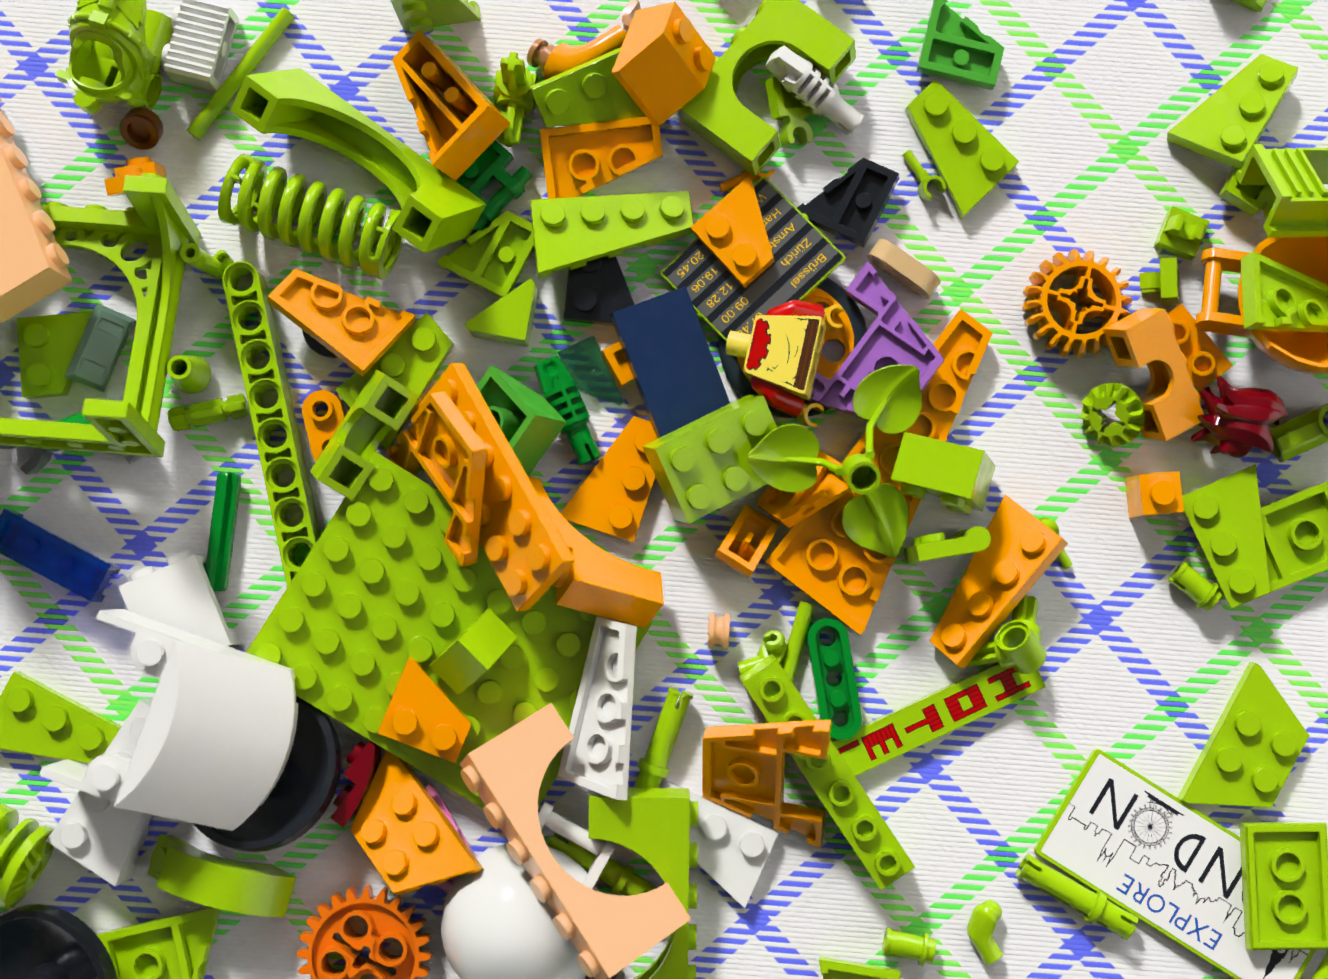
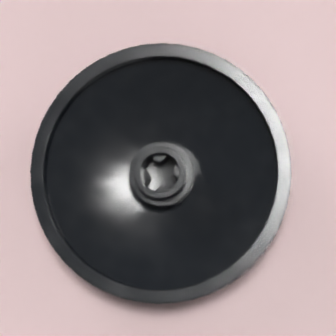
(300, 793)
(50, 944)

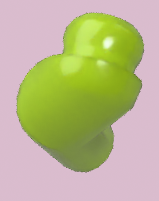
(772, 643)
(981, 928)

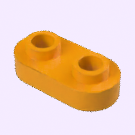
(322, 428)

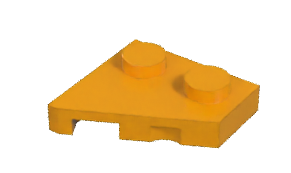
(794, 507)

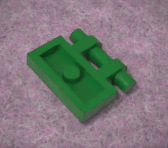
(484, 171)

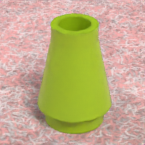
(195, 378)

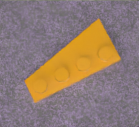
(996, 581)

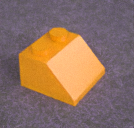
(662, 61)

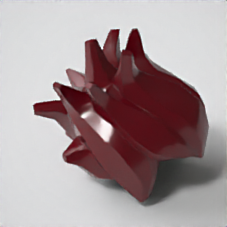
(1239, 419)

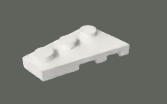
(730, 846)

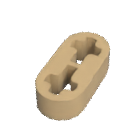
(904, 268)

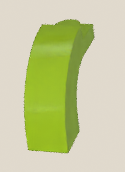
(219, 881)

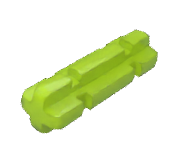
(208, 412)

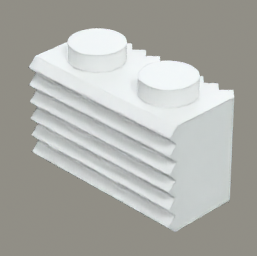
(199, 43)

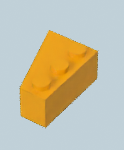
(448, 106)

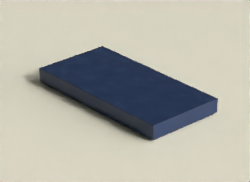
(670, 360)

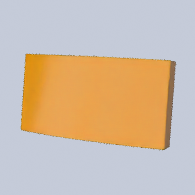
(134, 167)

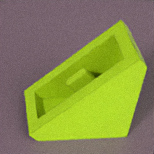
(508, 318)
(473, 651)

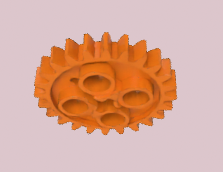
(384, 921)

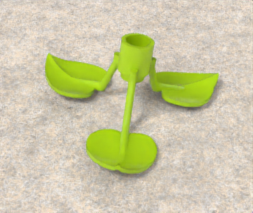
(880, 513)

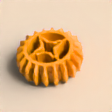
(1087, 272)

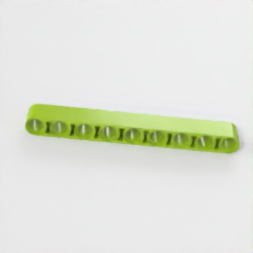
(266, 420)

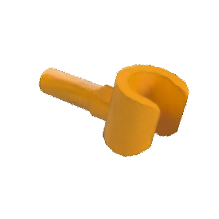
(733, 182)

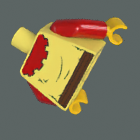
(785, 354)

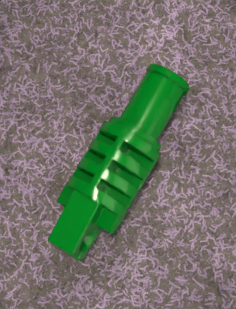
(562, 394)

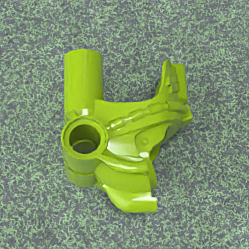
(115, 53)

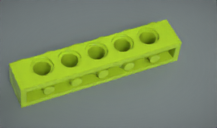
(831, 778)

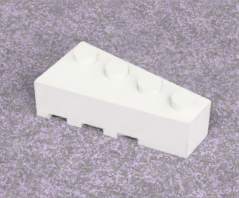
(96, 831)

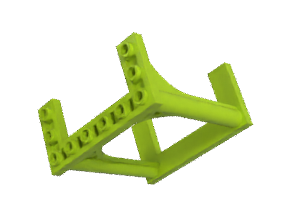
(166, 226)

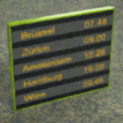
(800, 265)

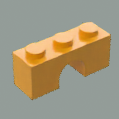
(1170, 399)

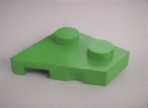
(958, 50)

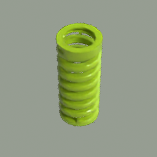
(292, 198)

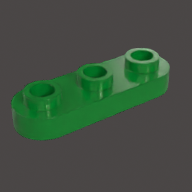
(838, 658)

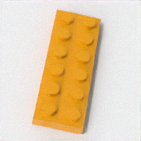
(514, 521)

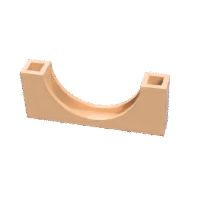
(29, 255)
(602, 927)

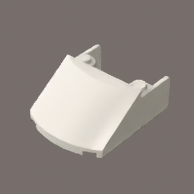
(209, 737)

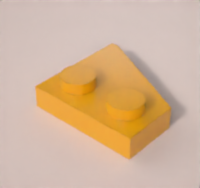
(737, 234)
(424, 715)

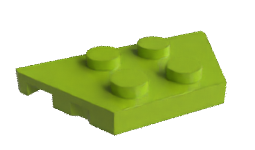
(1296, 536)
(1248, 748)
(164, 946)

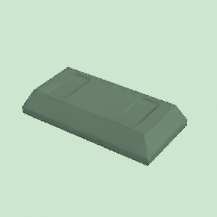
(99, 347)

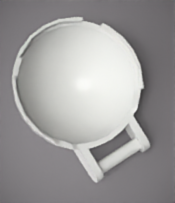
(498, 924)

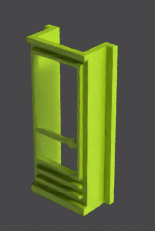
(1297, 183)

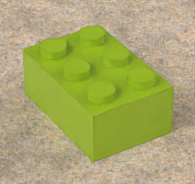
(707, 459)

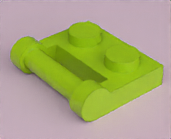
(936, 546)

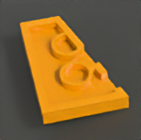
(596, 153)
(344, 323)
(618, 486)

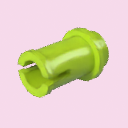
(1195, 586)
(909, 946)

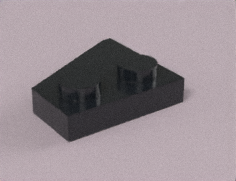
(853, 202)
(596, 292)

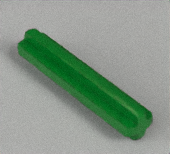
(222, 529)

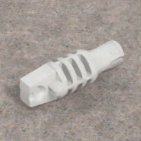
(813, 89)

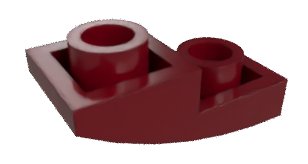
(363, 765)

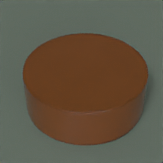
(141, 128)

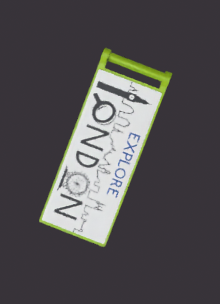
(1162, 866)

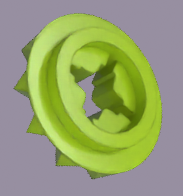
(1128, 409)

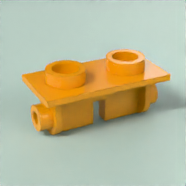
(1203, 356)

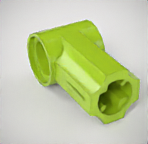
(1299, 434)

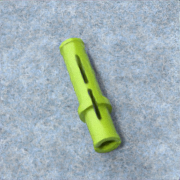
(660, 748)
(614, 874)
(1091, 905)

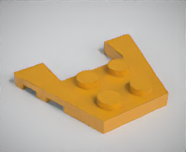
(455, 463)
(747, 771)

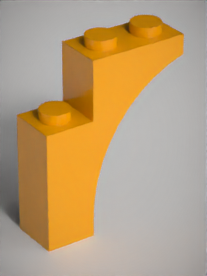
(601, 581)

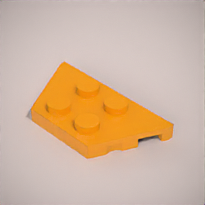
(408, 831)

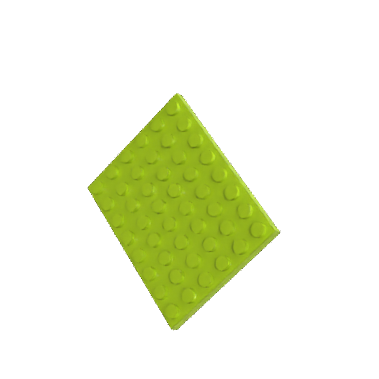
(392, 591)

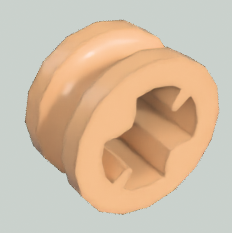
(718, 630)

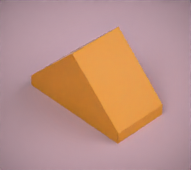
(746, 541)

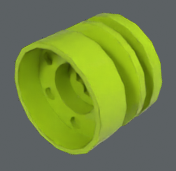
(22, 855)

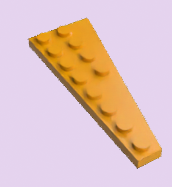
(817, 551)

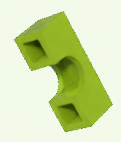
(375, 412)

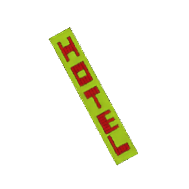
(935, 715)

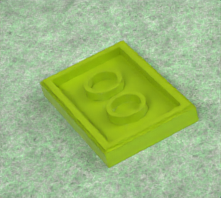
(1285, 885)

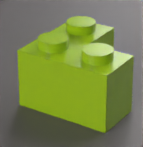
(944, 469)

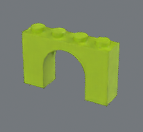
(716, 110)

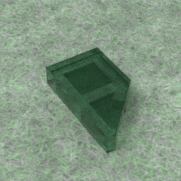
(590, 371)

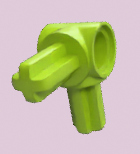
(513, 96)
(1016, 642)

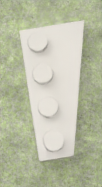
(603, 713)

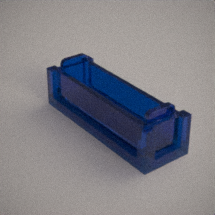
(54, 557)

